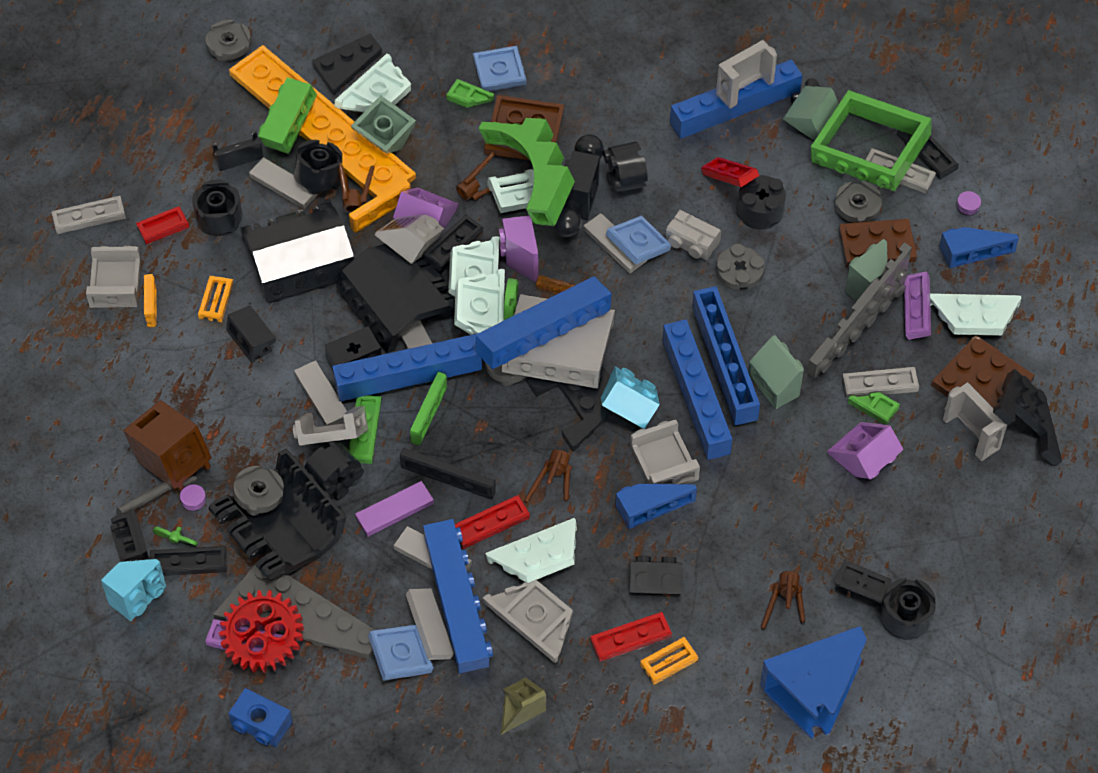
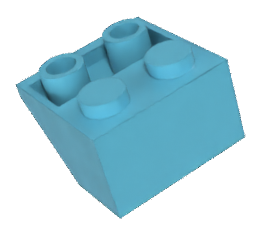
(630, 397)
(133, 586)

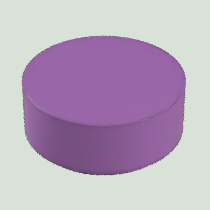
(968, 203)
(193, 497)

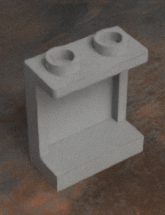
(743, 69)
(114, 277)
(978, 417)
(353, 426)
(663, 455)

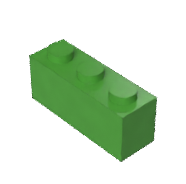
(287, 115)

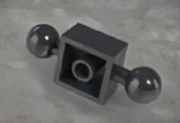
(584, 168)

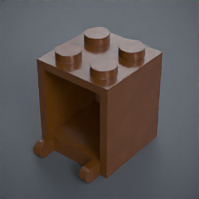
(168, 444)

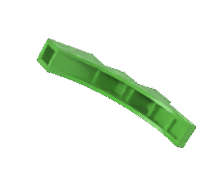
(551, 178)

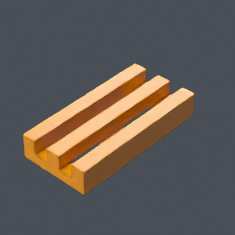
(150, 300)
(212, 314)
(651, 671)

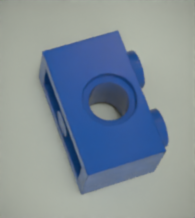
(251, 706)

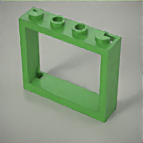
(882, 113)

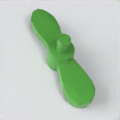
(174, 536)

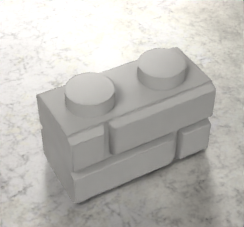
(693, 235)

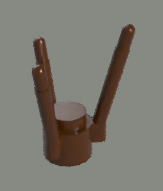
(469, 186)
(351, 198)
(556, 465)
(788, 587)

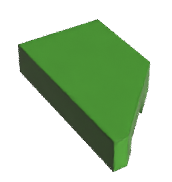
(468, 95)
(876, 405)

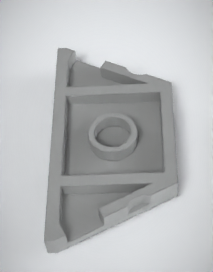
(534, 615)

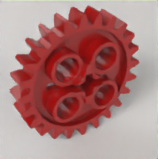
(274, 648)

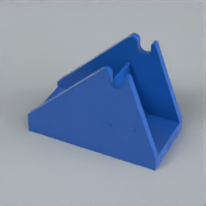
(814, 679)

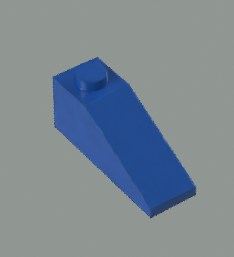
(973, 245)
(650, 501)

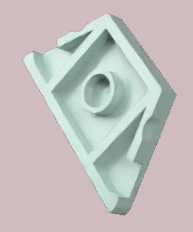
(379, 80)
(473, 260)
(479, 302)
(976, 313)
(538, 553)

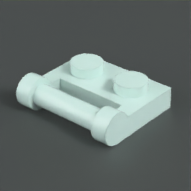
(515, 196)

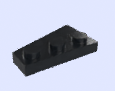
(344, 62)

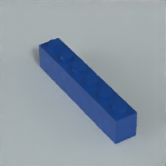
(709, 110)
(543, 322)
(725, 356)
(406, 367)
(697, 389)
(456, 596)

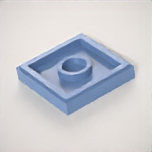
(499, 68)
(638, 240)
(399, 652)

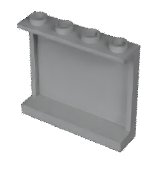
(569, 357)

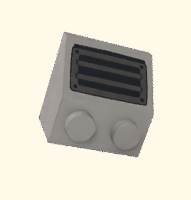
(410, 235)

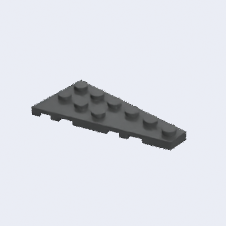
(872, 302)
(322, 619)

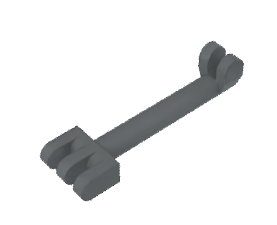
(152, 494)

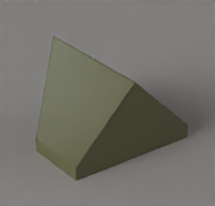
(521, 703)

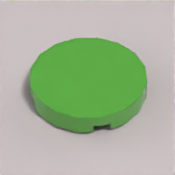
(511, 298)

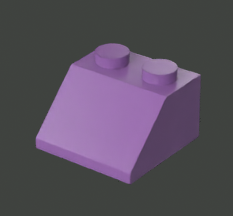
(421, 202)
(519, 246)
(866, 449)

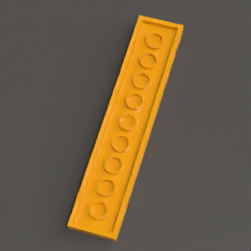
(264, 74)

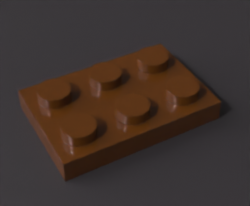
(860, 236)

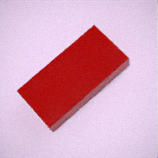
(162, 225)

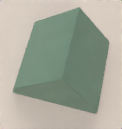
(812, 110)
(385, 125)

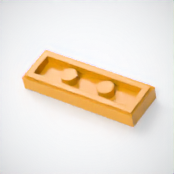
(377, 207)

